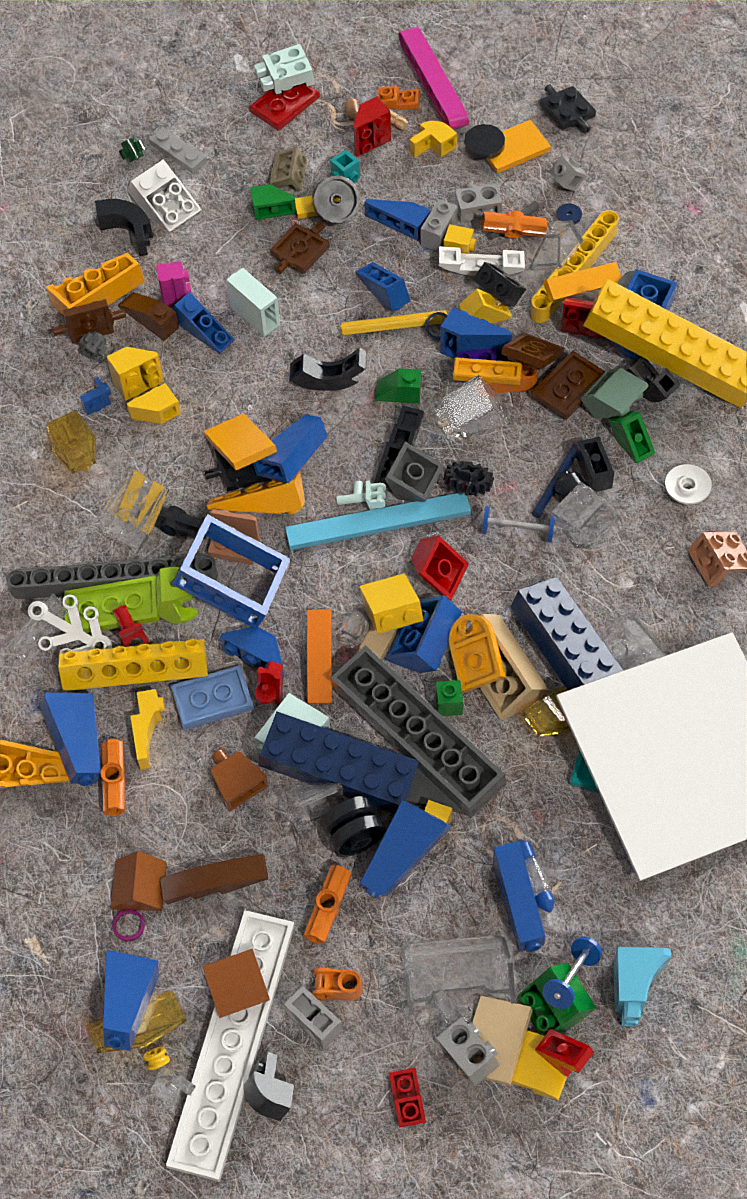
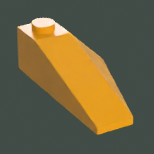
(270, 498)
(29, 765)

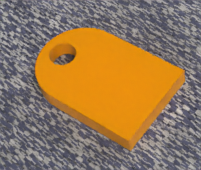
(475, 653)

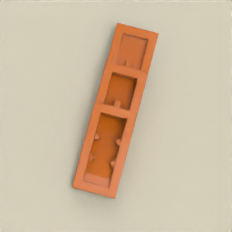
(319, 656)

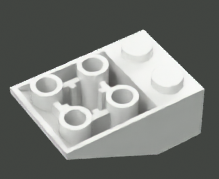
(163, 196)

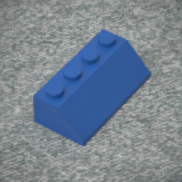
(653, 288)

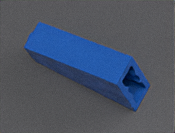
(293, 448)
(74, 732)
(402, 848)
(518, 896)
(127, 994)

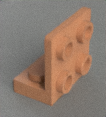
(242, 522)
(718, 555)

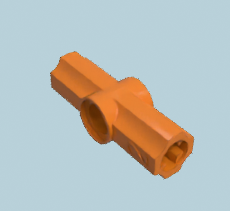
(514, 224)
(113, 764)
(323, 918)

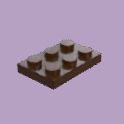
(533, 351)
(567, 384)

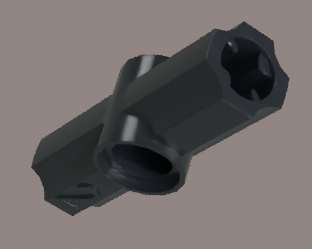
(176, 521)

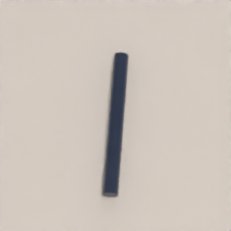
(550, 490)

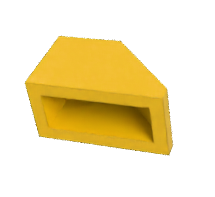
(485, 306)

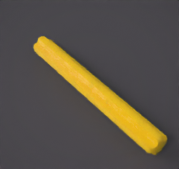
(390, 323)

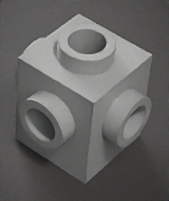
(567, 173)

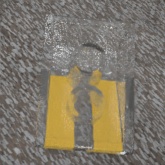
(132, 511)

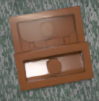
(236, 983)

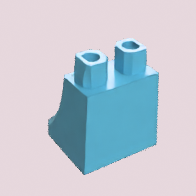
(633, 974)

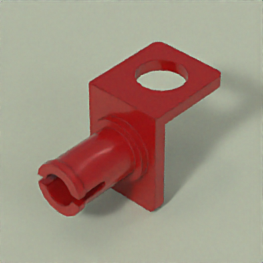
(129, 629)

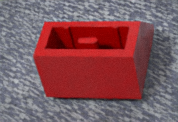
(371, 126)
(574, 315)

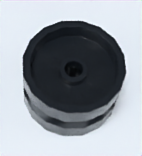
(352, 826)

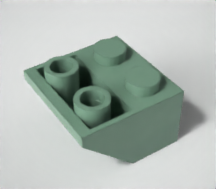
(613, 393)

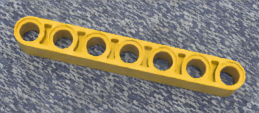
(594, 243)

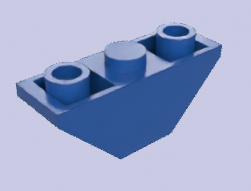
(252, 646)

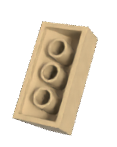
(522, 682)

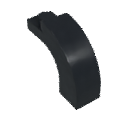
(125, 215)
(328, 375)

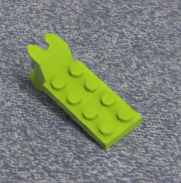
(145, 599)

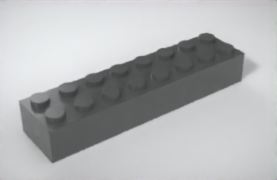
(418, 731)

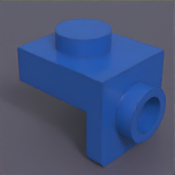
(97, 398)

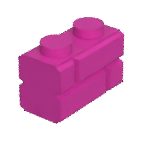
(173, 282)

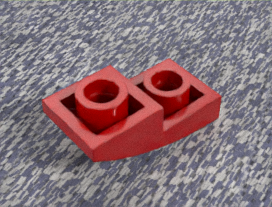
(407, 1097)

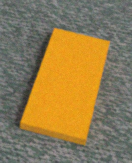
(240, 441)

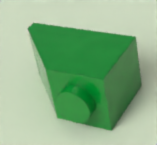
(271, 202)
(400, 386)
(632, 435)

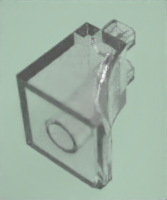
(471, 409)

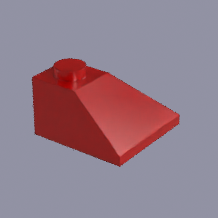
(439, 565)

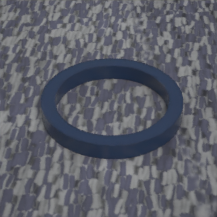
(427, 322)

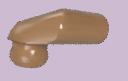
(351, 108)

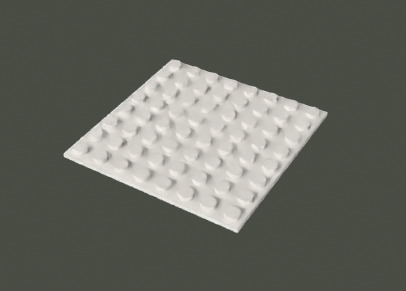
(669, 752)

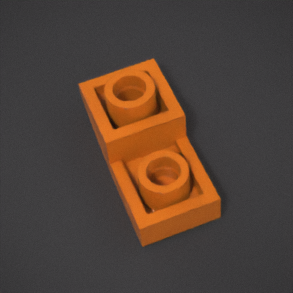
(399, 99)

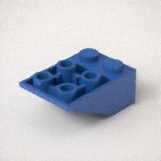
(465, 333)

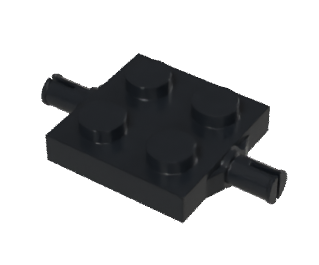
(567, 108)
(234, 478)

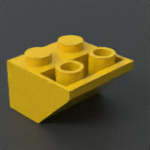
(134, 371)

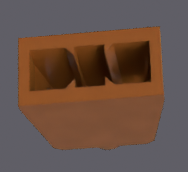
(236, 778)

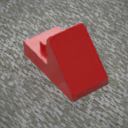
(564, 1052)

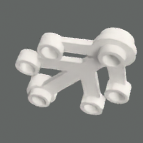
(74, 630)

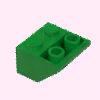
(548, 1017)

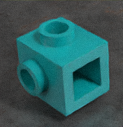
(345, 165)

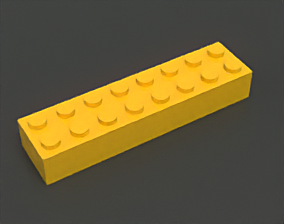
(670, 342)

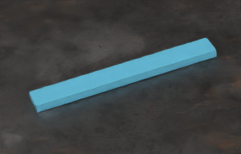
(377, 521)

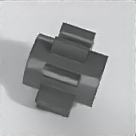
(93, 345)

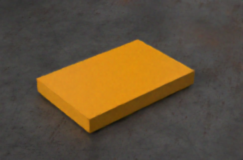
(521, 145)

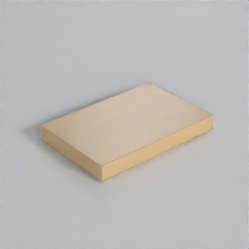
(505, 1029)

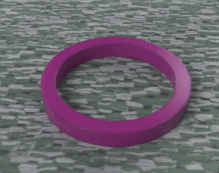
(129, 911)

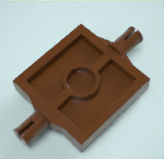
(299, 248)
(88, 318)

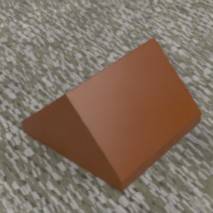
(138, 883)

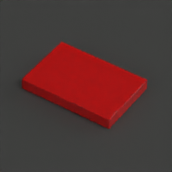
(283, 107)

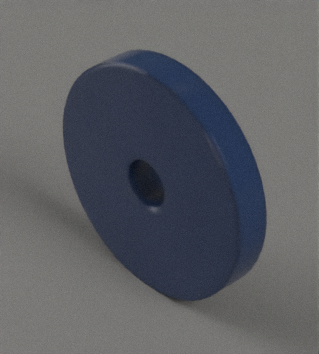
(574, 210)

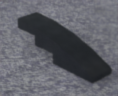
(404, 431)

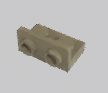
(289, 168)

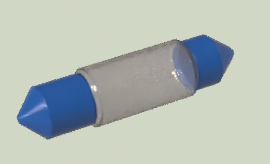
(538, 879)

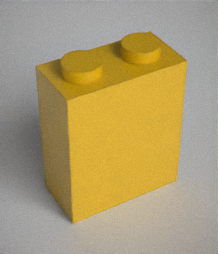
(391, 603)

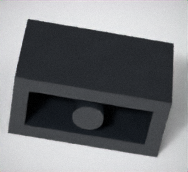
(595, 464)

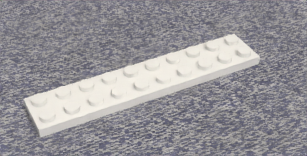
(229, 1058)

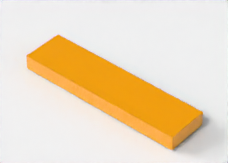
(581, 281)

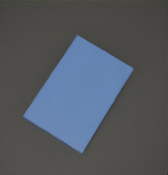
(212, 697)

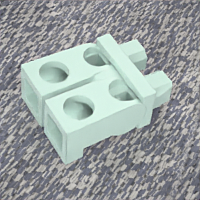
(284, 70)

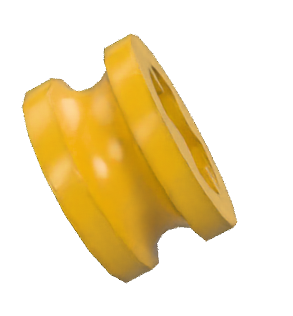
(156, 1058)

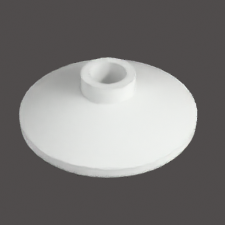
(691, 477)

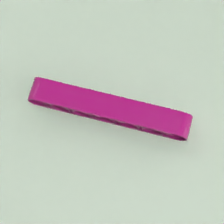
(433, 78)

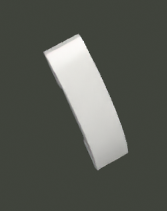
(469, 264)

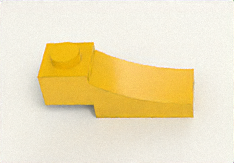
(145, 723)

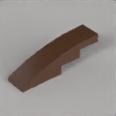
(213, 878)

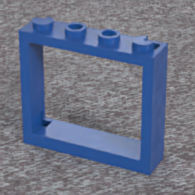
(220, 595)

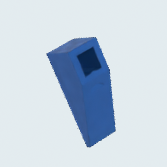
(201, 324)

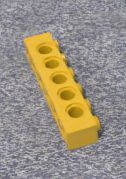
(125, 672)

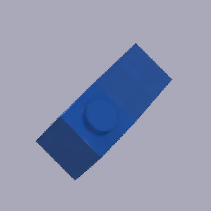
(398, 215)
(385, 286)

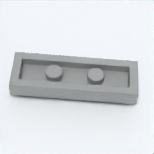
(178, 150)

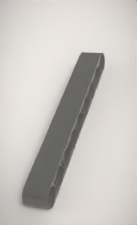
(98, 572)

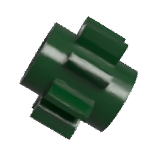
(132, 149)

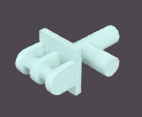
(374, 495)

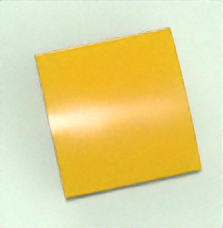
(535, 1072)

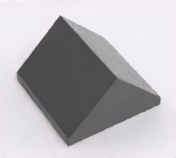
(413, 474)

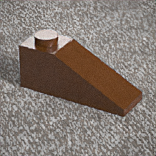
(151, 314)

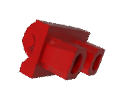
(269, 684)

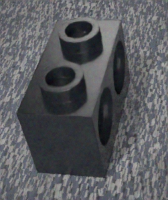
(499, 284)

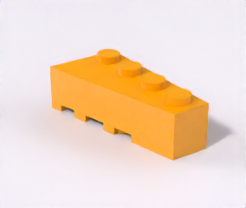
(107, 282)

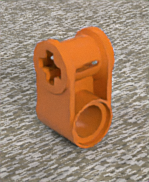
(334, 984)

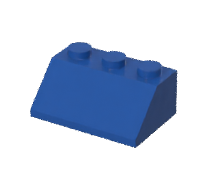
(424, 643)

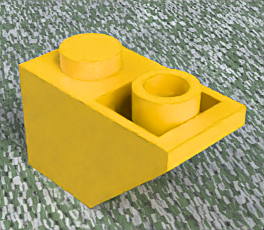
(154, 406)

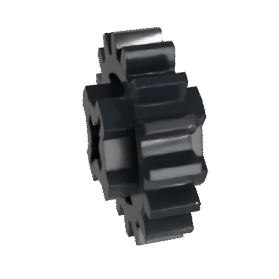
(468, 478)

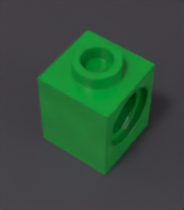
(449, 698)

